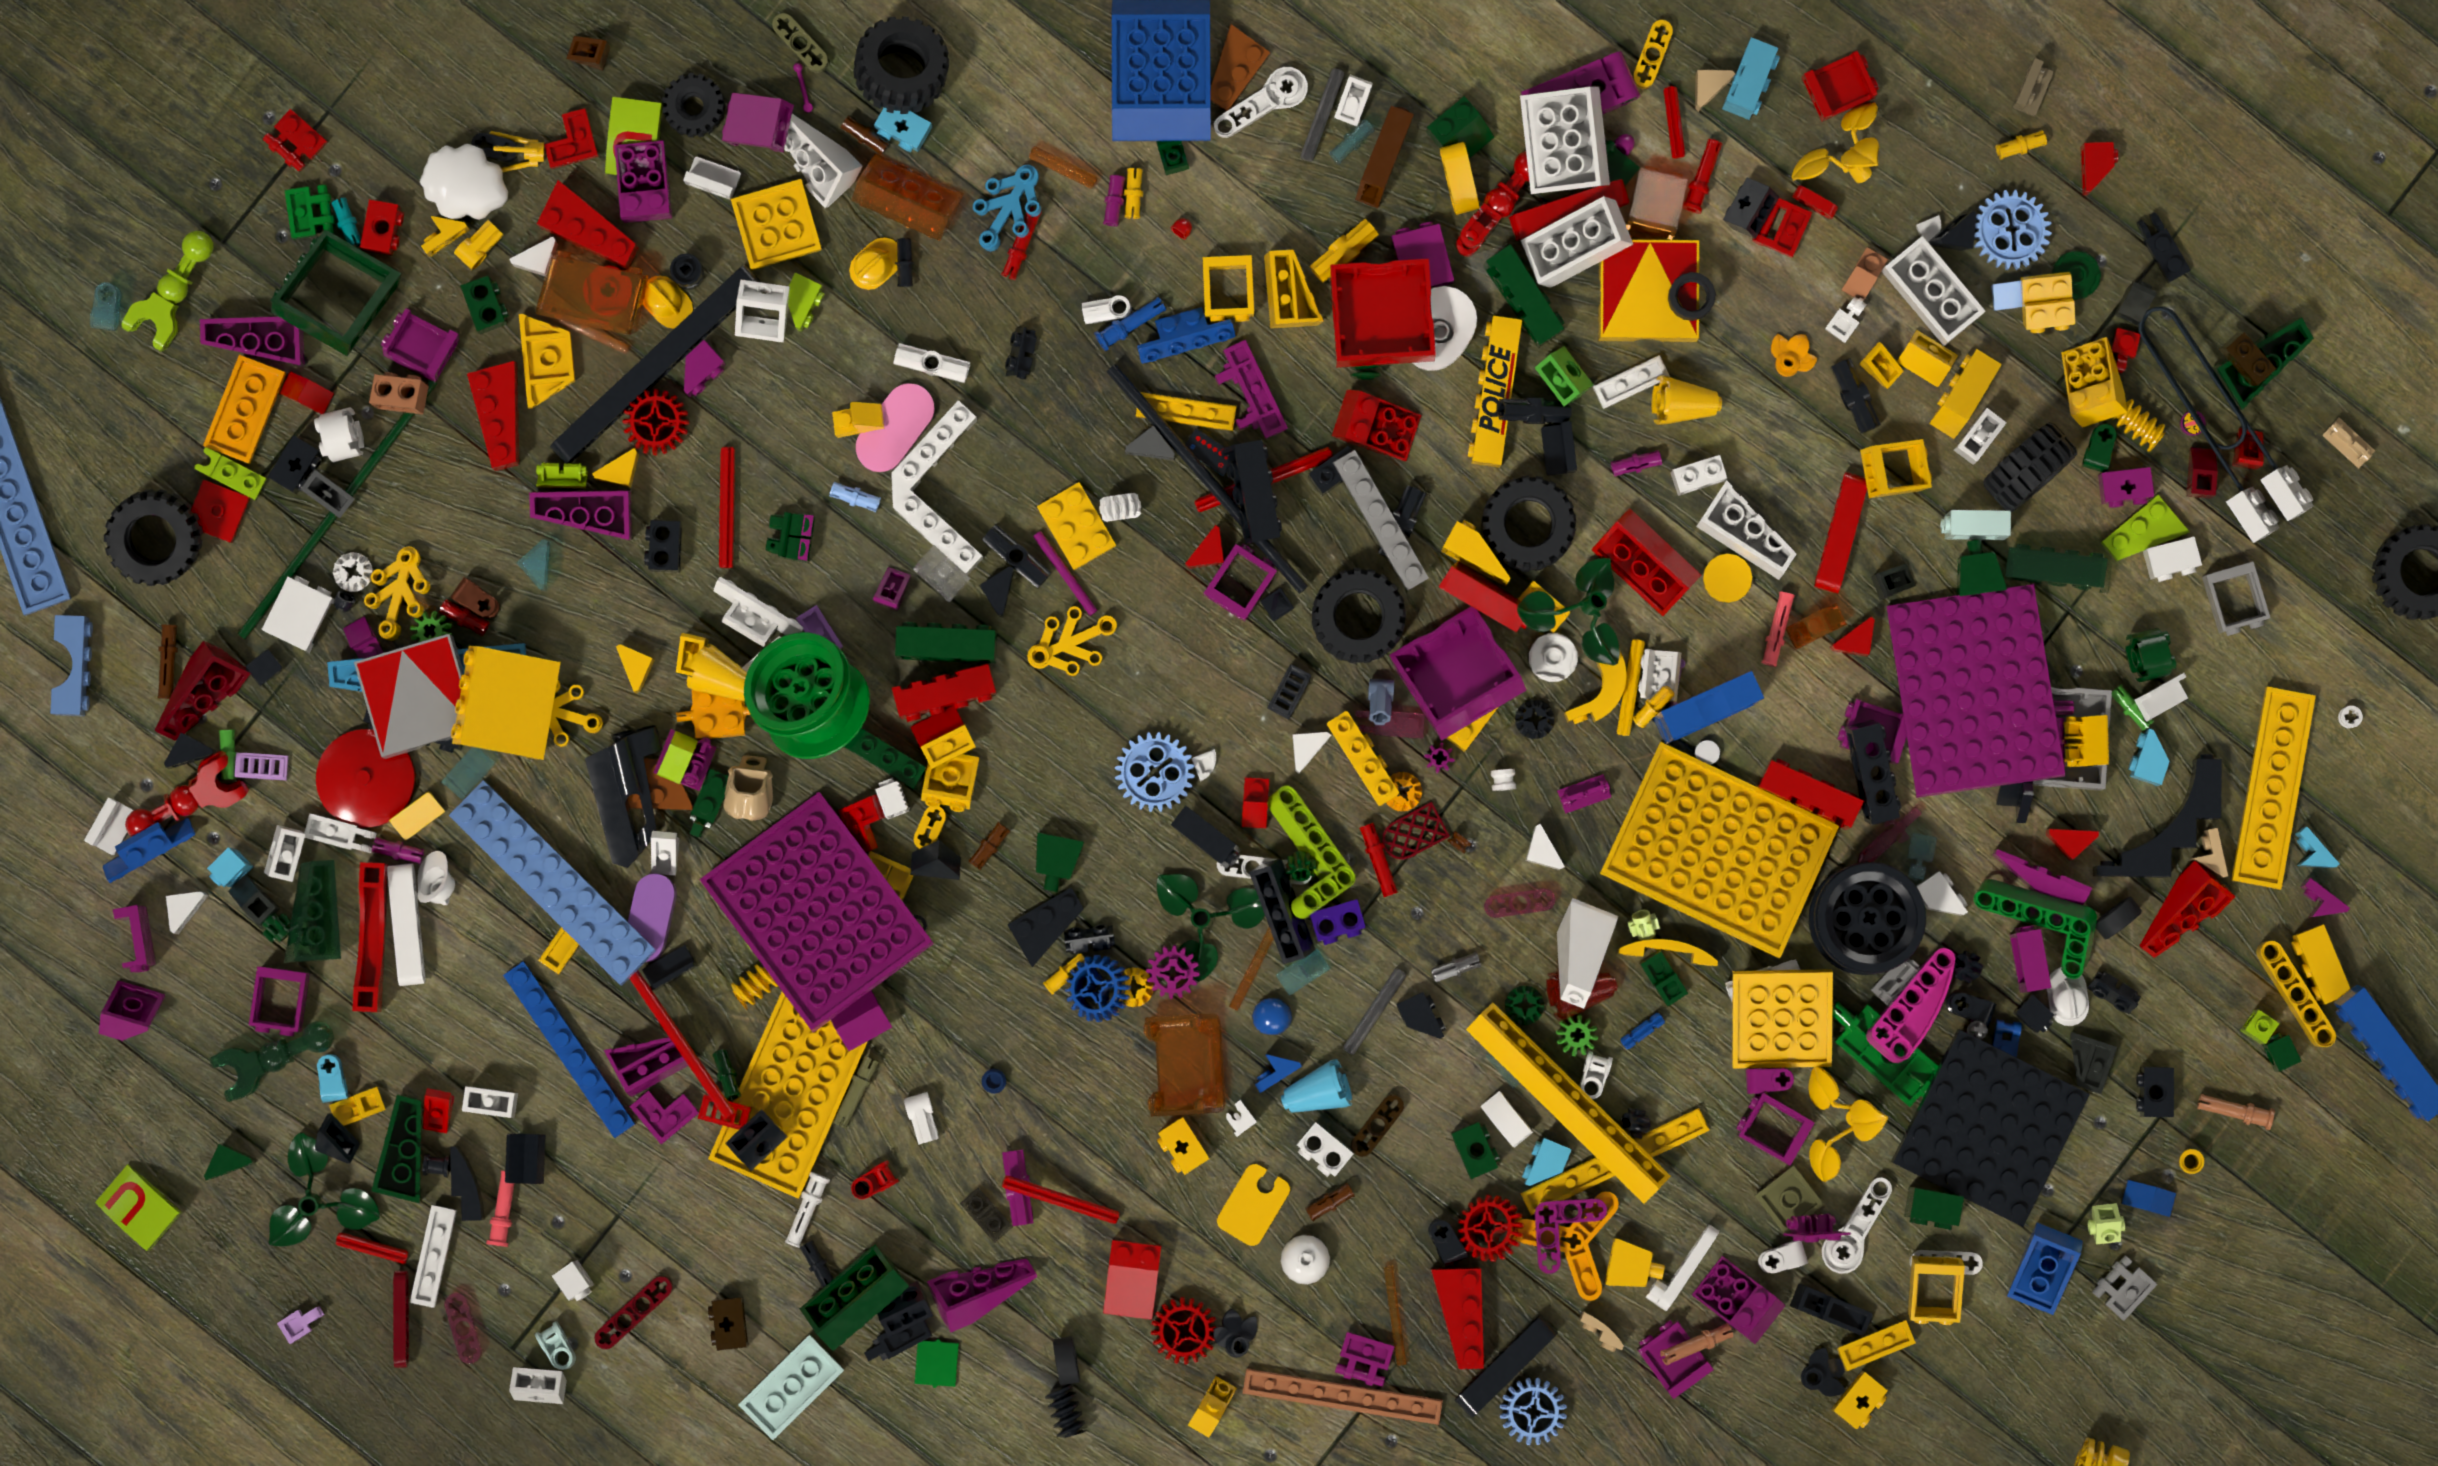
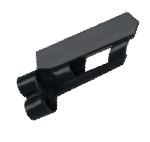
(615, 776)

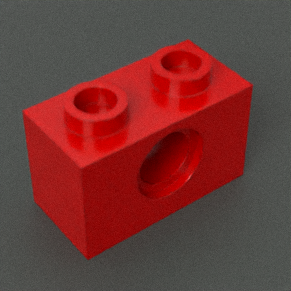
(378, 213)

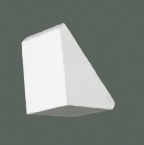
(536, 258)
(1306, 747)
(1542, 851)
(182, 908)

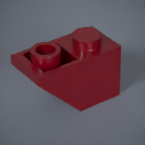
(2202, 473)

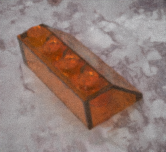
(907, 197)

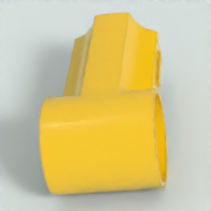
(474, 249)

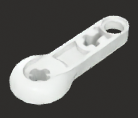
(1267, 99)
(1859, 1228)

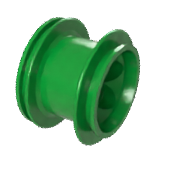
(792, 683)

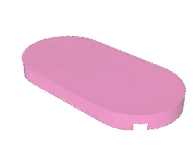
(905, 416)

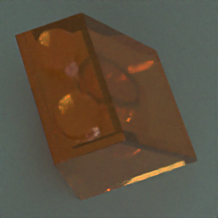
(1656, 202)

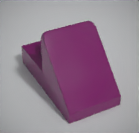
(362, 639)
(2327, 904)

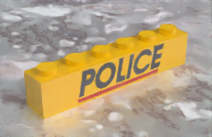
(1496, 384)

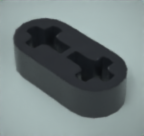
(495, 141)

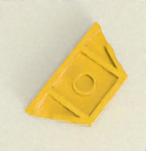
(545, 359)

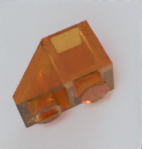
(1816, 626)

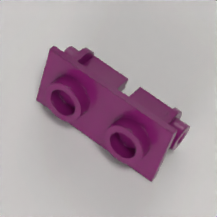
(1584, 793)

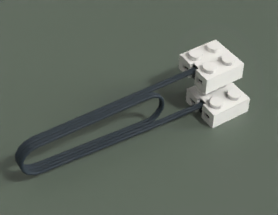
(2249, 503)

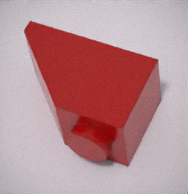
(2096, 163)

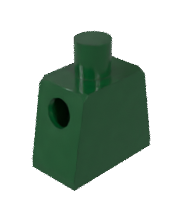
(1978, 571)
(1056, 859)

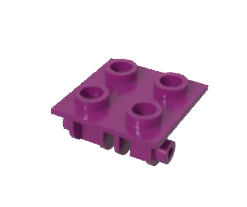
(698, 764)
(1813, 1228)

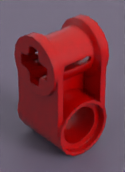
(876, 1180)

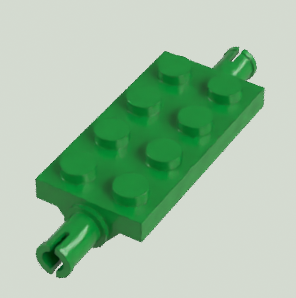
(1904, 1079)

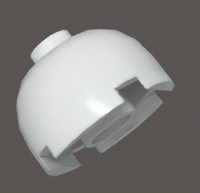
(1305, 1259)

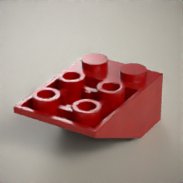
(1376, 424)

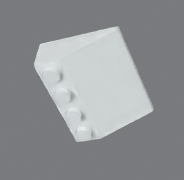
(1565, 140)

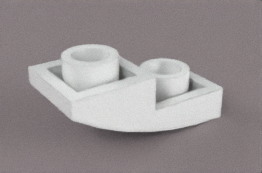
(1506, 1119)

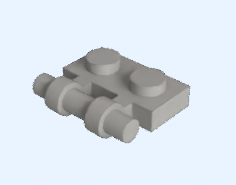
(2130, 1293)

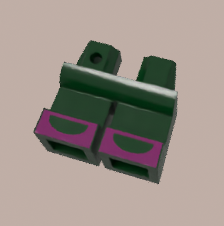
(796, 526)

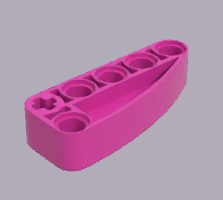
(1914, 1017)

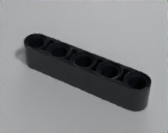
(1506, 1366)

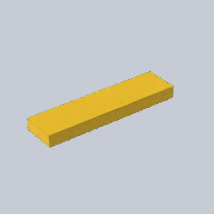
(1191, 412)

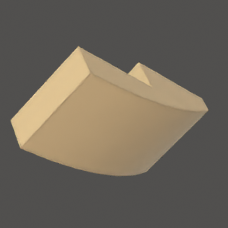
(1609, 1339)

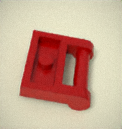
(1789, 231)

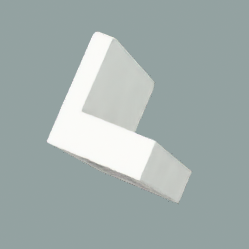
(712, 178)
(2162, 698)
(109, 826)

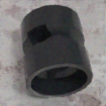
(687, 271)

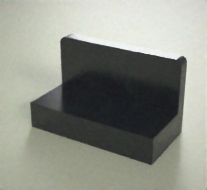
(1559, 449)
(2017, 795)
(669, 968)
(525, 1158)

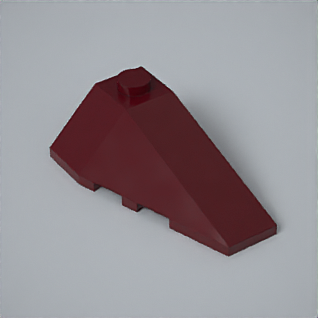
(203, 684)

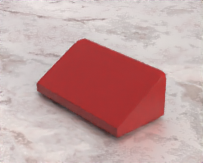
(937, 726)

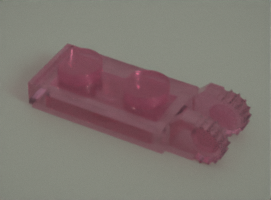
(1400, 725)

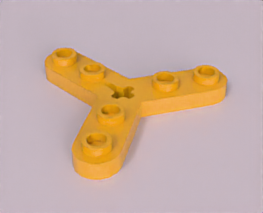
(1578, 1258)

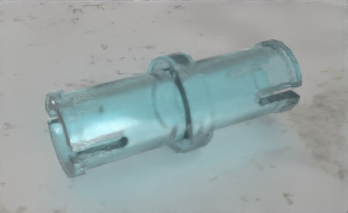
(1351, 141)

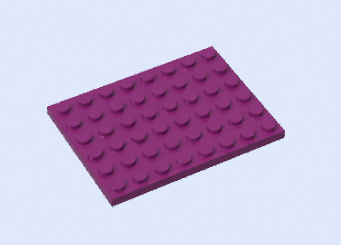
(1975, 691)
(816, 912)

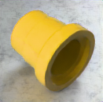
(2198, 1164)

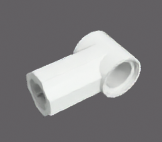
(1103, 310)
(920, 1112)

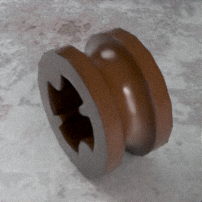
(1459, 842)

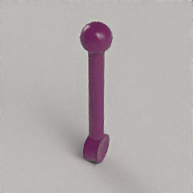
(807, 107)

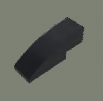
(465, 1185)
(1831, 1309)

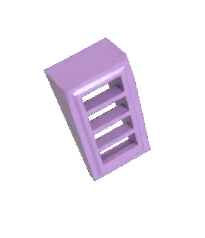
(239, 766)

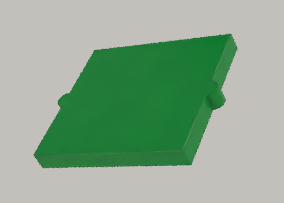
(936, 1363)

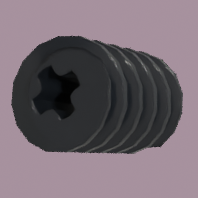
(1065, 1411)

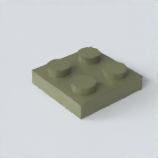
(1788, 1197)

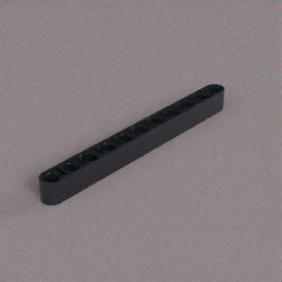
(651, 368)

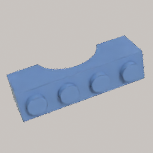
(71, 697)

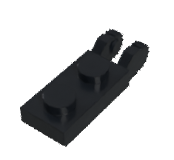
(2163, 249)

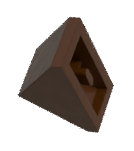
(589, 52)

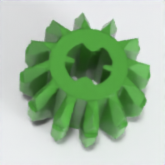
(430, 622)
(1572, 1028)

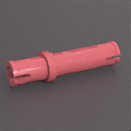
(1778, 628)

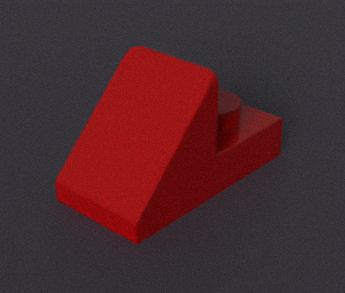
(1255, 803)
(437, 1110)

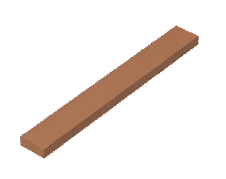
(1342, 1396)

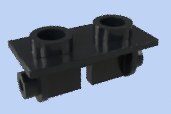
(1021, 342)
(1100, 936)
(2124, 999)

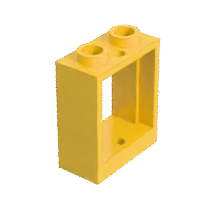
(1226, 263)
(1875, 470)
(1940, 1266)

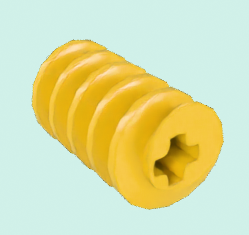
(2141, 426)
(753, 986)

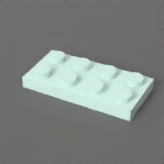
(791, 1387)

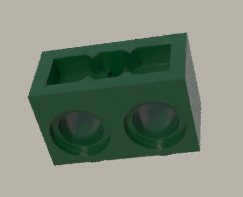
(479, 307)

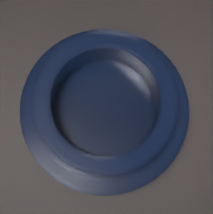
(993, 1081)

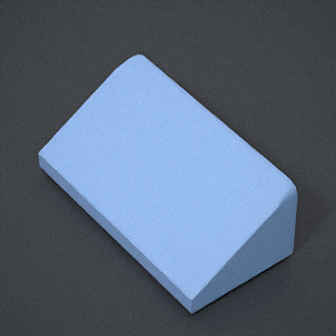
(2006, 295)

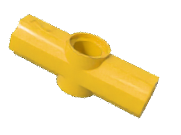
(1344, 249)

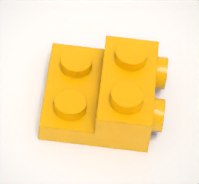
(2047, 302)
(951, 783)

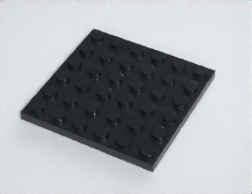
(1990, 1127)

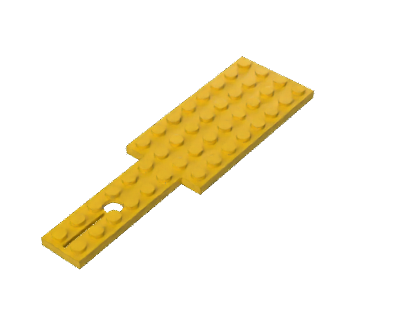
(798, 1082)

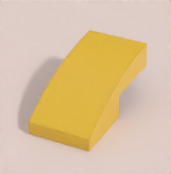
(358, 1107)

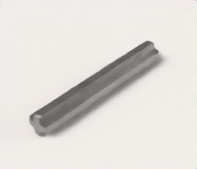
(1322, 114)
(1374, 1011)

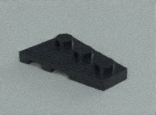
(1045, 924)

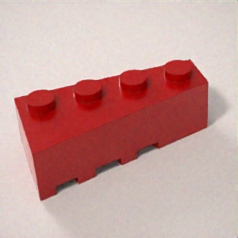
(1461, 1305)

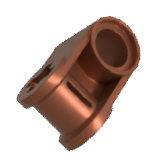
(472, 598)

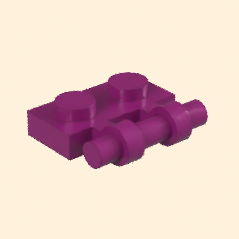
(1366, 1351)

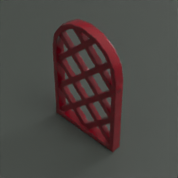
(1399, 821)

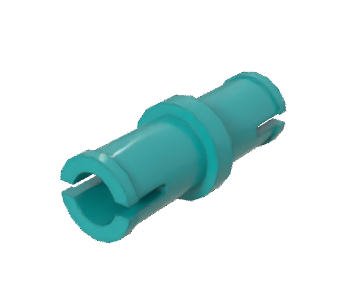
(347, 222)

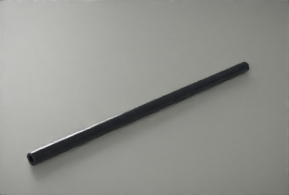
(1201, 472)

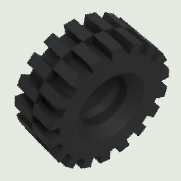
(688, 87)

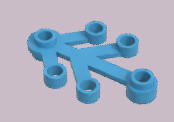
(1009, 204)

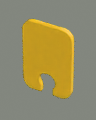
(1248, 1210)

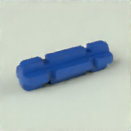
(1642, 1031)

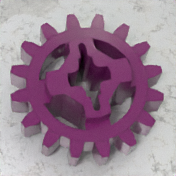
(1160, 971)

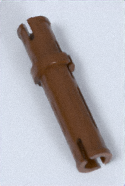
(167, 661)

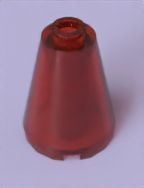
(1602, 990)

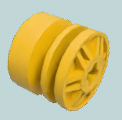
(2094, 1455)

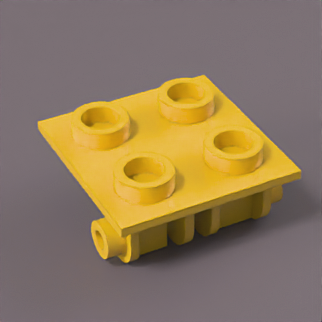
(2087, 741)

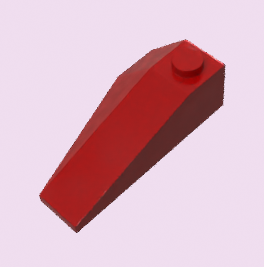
(2189, 902)

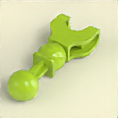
(171, 289)

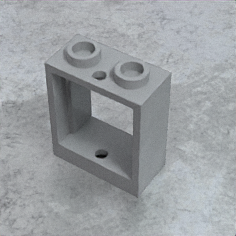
(2250, 571)

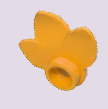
(1793, 351)

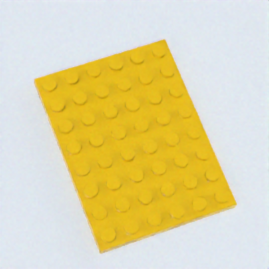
(1719, 849)

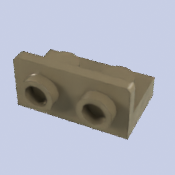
(2033, 88)

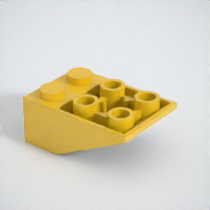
(2093, 383)

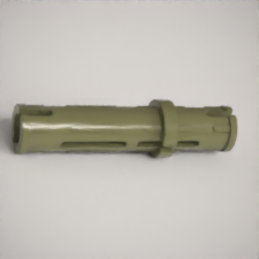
(855, 1092)

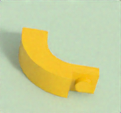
(1610, 694)

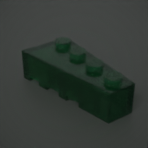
(2059, 568)
(314, 915)

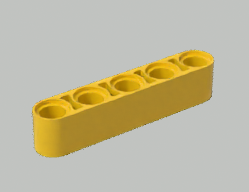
(2285, 987)

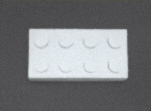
(1577, 242)
(1933, 291)

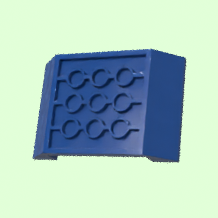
(1161, 70)

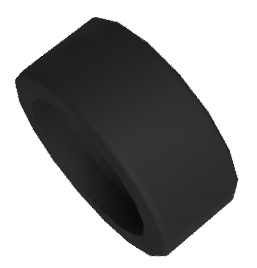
(1696, 278)
(2118, 917)
(1066, 1360)

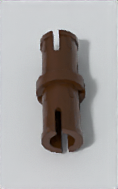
(864, 135)
(989, 846)
(1329, 1202)

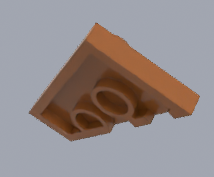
(1236, 68)

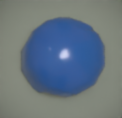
(1272, 1016)

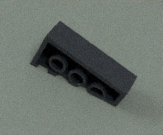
(1253, 490)

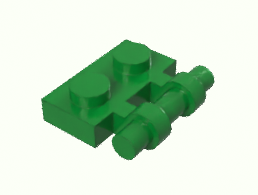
(301, 211)

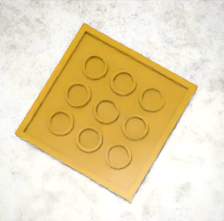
(1782, 1018)

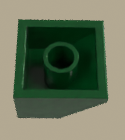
(1459, 125)

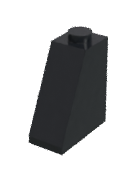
(1206, 837)

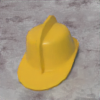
(874, 263)
(666, 301)

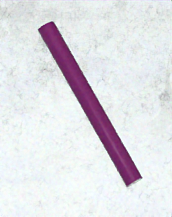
(1065, 573)

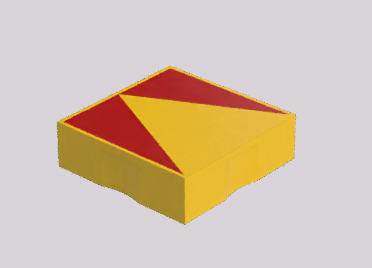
(1637, 290)

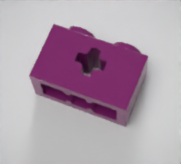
(2111, 483)

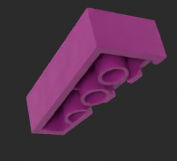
(255, 336)
(587, 510)

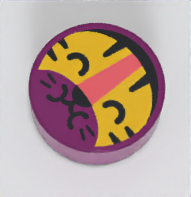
(2189, 426)

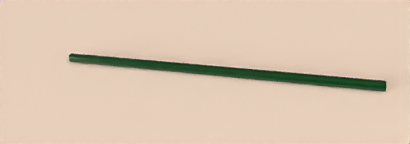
(328, 520)

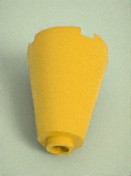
(1682, 401)
(717, 674)

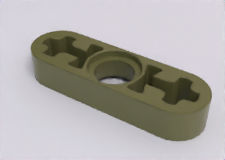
(810, 42)

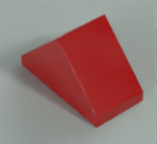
(306, 393)
(2248, 452)
(1208, 552)
(1857, 641)
(2071, 842)

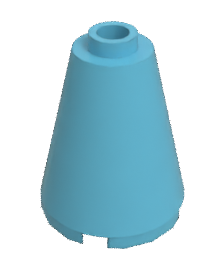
(1319, 1090)

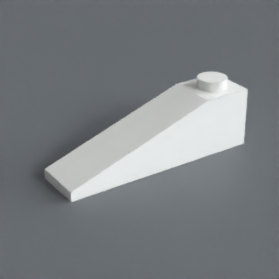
(822, 162)

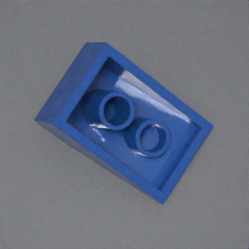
(2045, 1268)

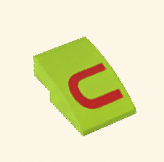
(631, 123)
(138, 1208)

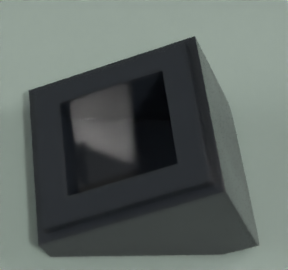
(264, 667)

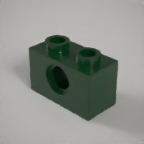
(1475, 1165)

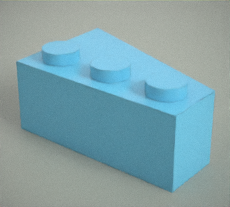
(1751, 79)

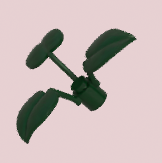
(1598, 581)
(1176, 895)
(289, 1226)

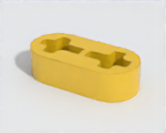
(924, 824)

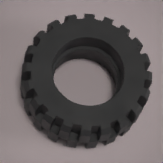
(904, 37)
(2030, 467)
(1561, 515)
(126, 556)
(2388, 573)
(1334, 639)

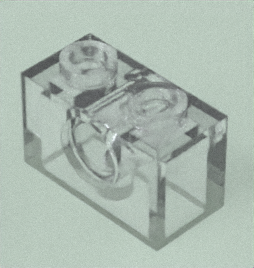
(941, 573)

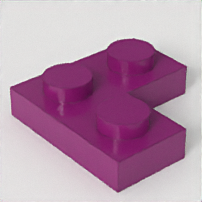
(660, 1121)

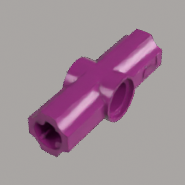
(1019, 1204)

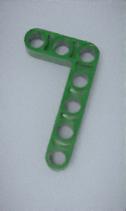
(2046, 917)

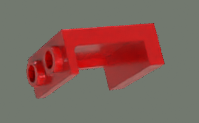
(1840, 86)

